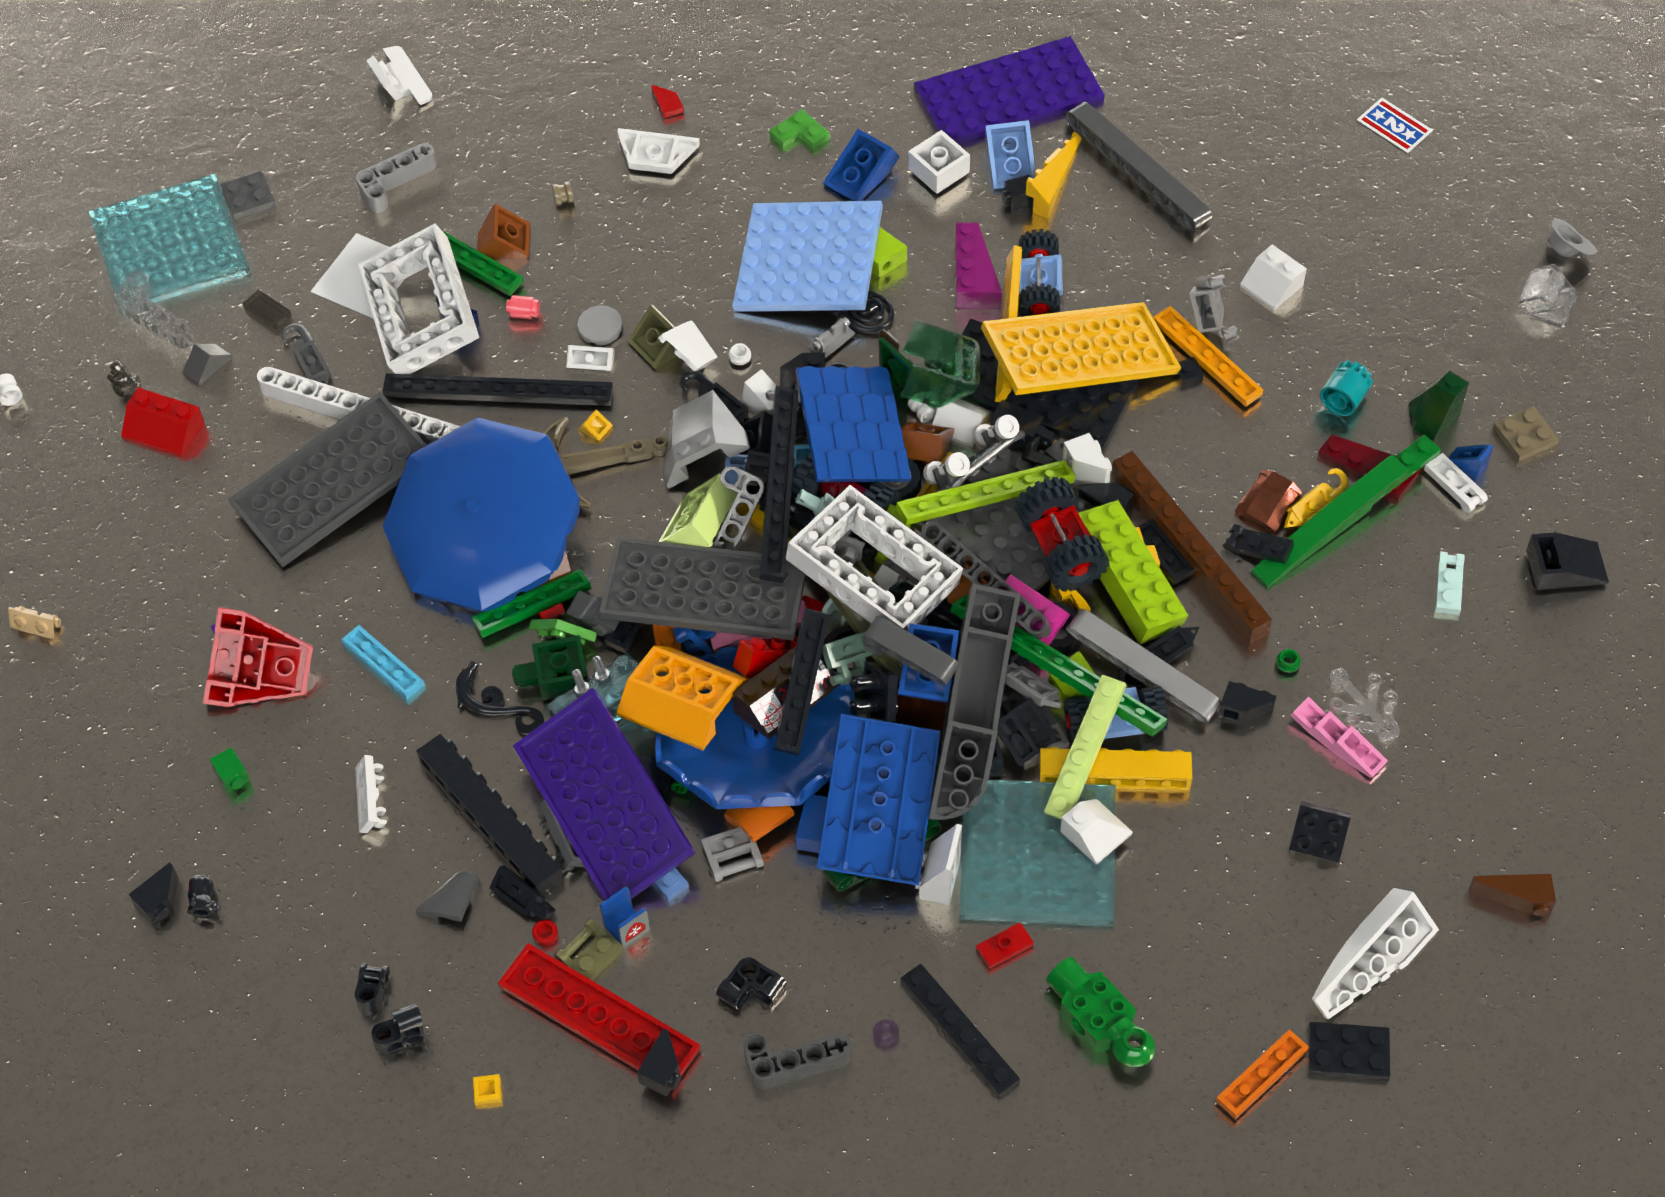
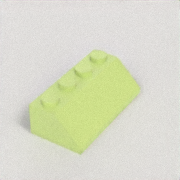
(700, 514)

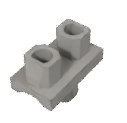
(849, 548)

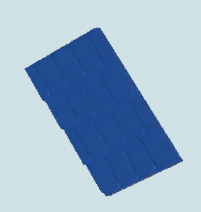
(852, 424)
(879, 799)

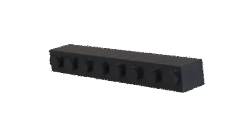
(489, 814)

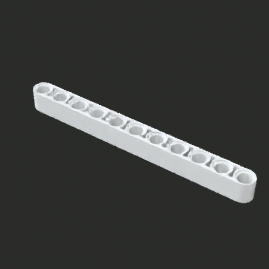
(338, 402)

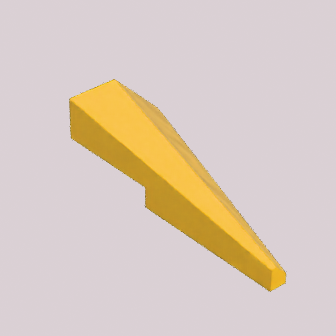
(1049, 179)

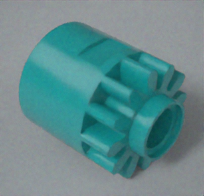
(1346, 388)

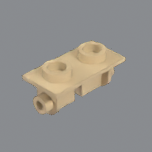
(30, 622)

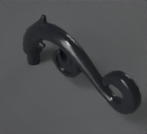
(494, 708)

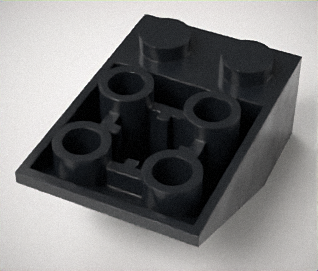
(1565, 561)

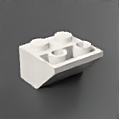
(1086, 461)

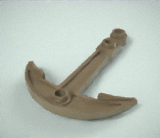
(607, 456)

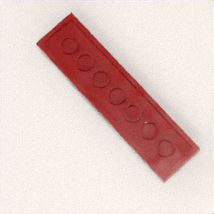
(590, 1009)

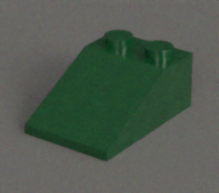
(898, 367)

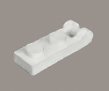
(1455, 482)

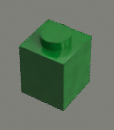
(229, 769)

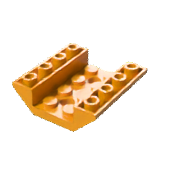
(674, 701)

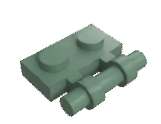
(844, 651)

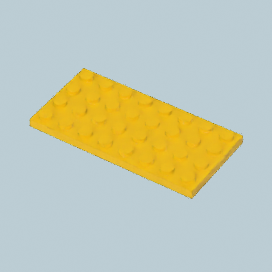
(1080, 348)

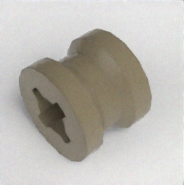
(563, 193)

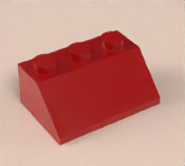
(161, 422)

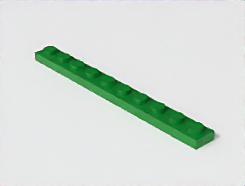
(1075, 675)

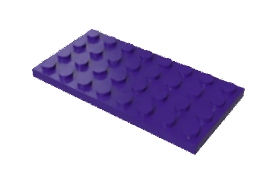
(1009, 90)
(603, 797)

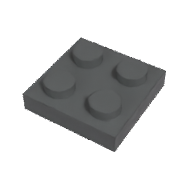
(248, 195)

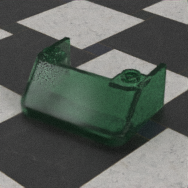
(950, 363)

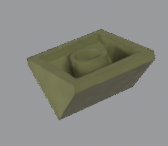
(646, 339)

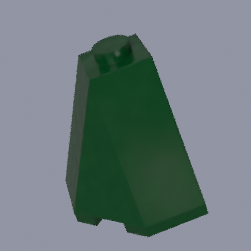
(1438, 405)

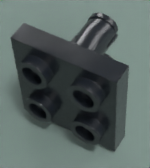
(879, 692)
(1320, 831)

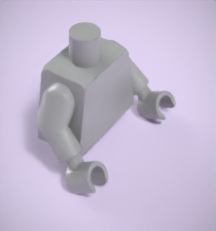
(1209, 307)

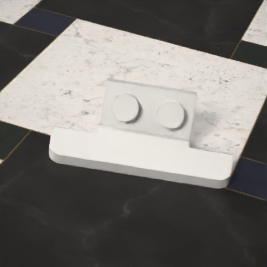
(400, 76)

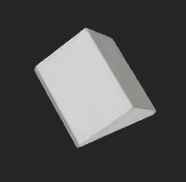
(963, 418)

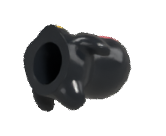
(199, 895)

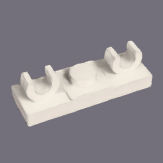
(368, 794)

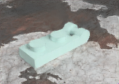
(1449, 584)

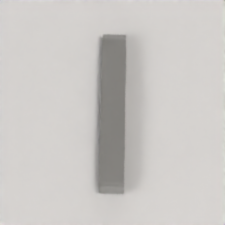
(1143, 665)

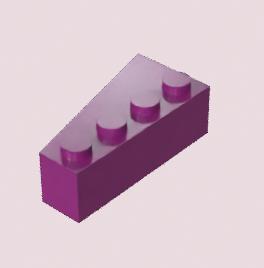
(975, 275)

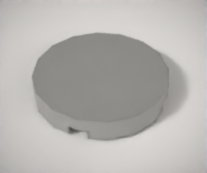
(600, 325)

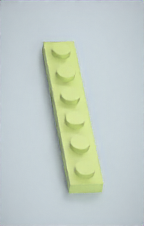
(1085, 747)

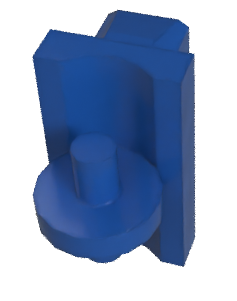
(694, 639)

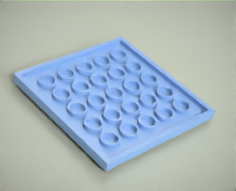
(808, 256)

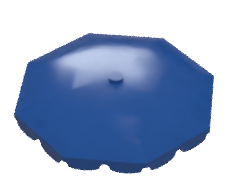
(482, 515)
(740, 762)

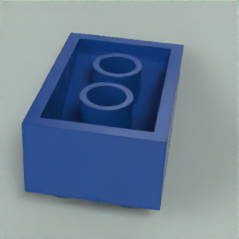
(861, 166)
(915, 684)

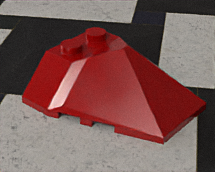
(254, 661)

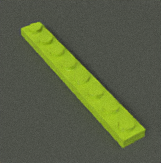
(979, 493)

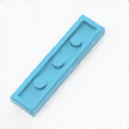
(382, 662)

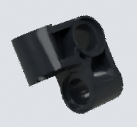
(737, 987)
(404, 1030)

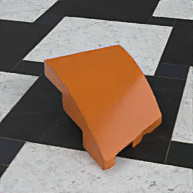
(758, 820)

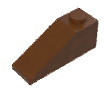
(1520, 892)

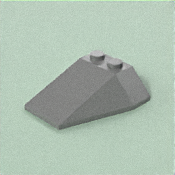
(698, 431)

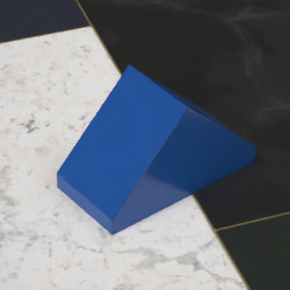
(1472, 459)

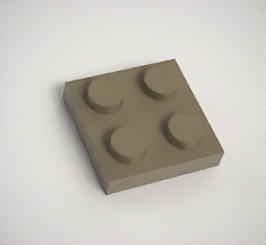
(1526, 433)

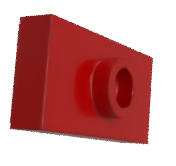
(1004, 945)

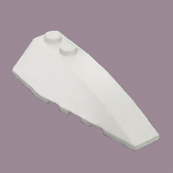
(1376, 949)

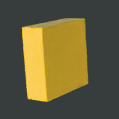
(487, 1089)

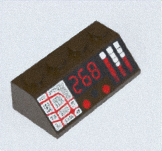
(762, 697)

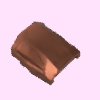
(1269, 500)

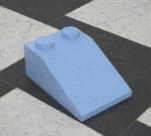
(1009, 152)

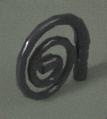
(871, 308)

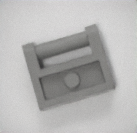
(727, 846)

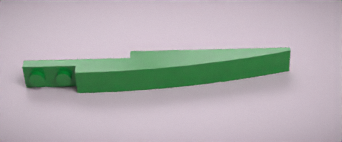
(1349, 507)

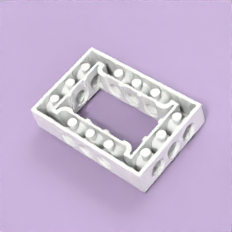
(381, 273)
(853, 511)

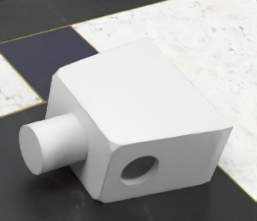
(758, 393)

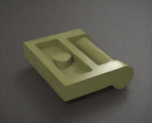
(595, 956)

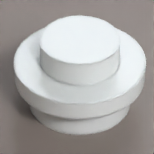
(739, 354)

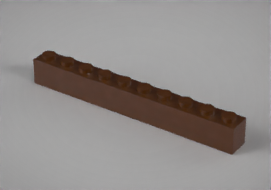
(1209, 568)

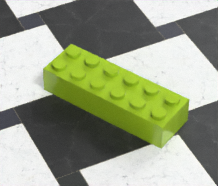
(1133, 575)

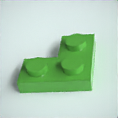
(799, 126)
(560, 629)

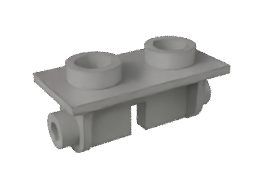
(832, 338)

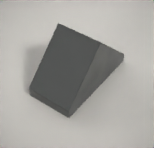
(204, 362)

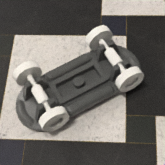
(959, 467)

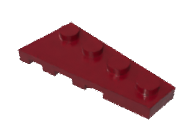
(1359, 460)

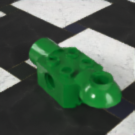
(1100, 1013)

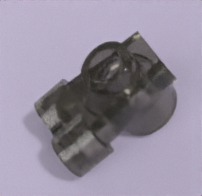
(122, 380)

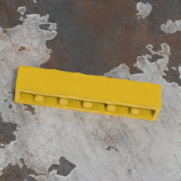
(1126, 768)

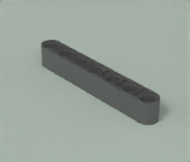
(979, 570)

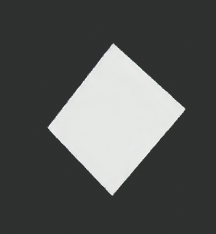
(343, 279)

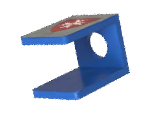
(619, 909)

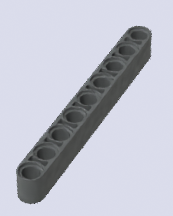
(1139, 166)

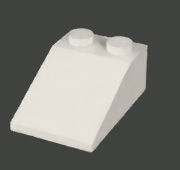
(941, 867)

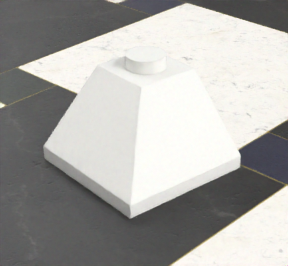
(1094, 829)

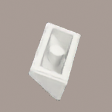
(590, 358)

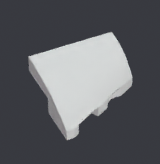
(690, 345)

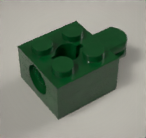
(552, 658)

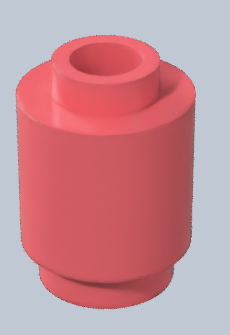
(523, 307)

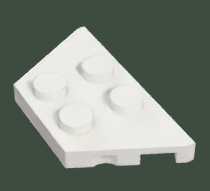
(655, 150)

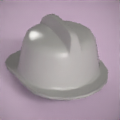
(1568, 241)

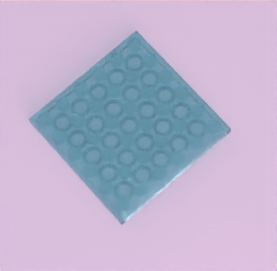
(172, 235)
(1024, 867)

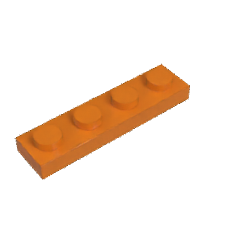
(1262, 1074)

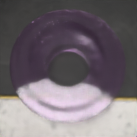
(886, 1025)

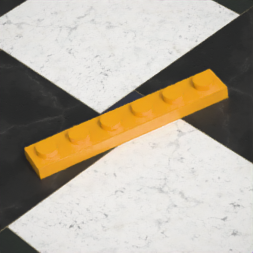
(1208, 356)

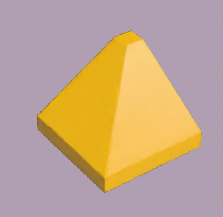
(595, 426)

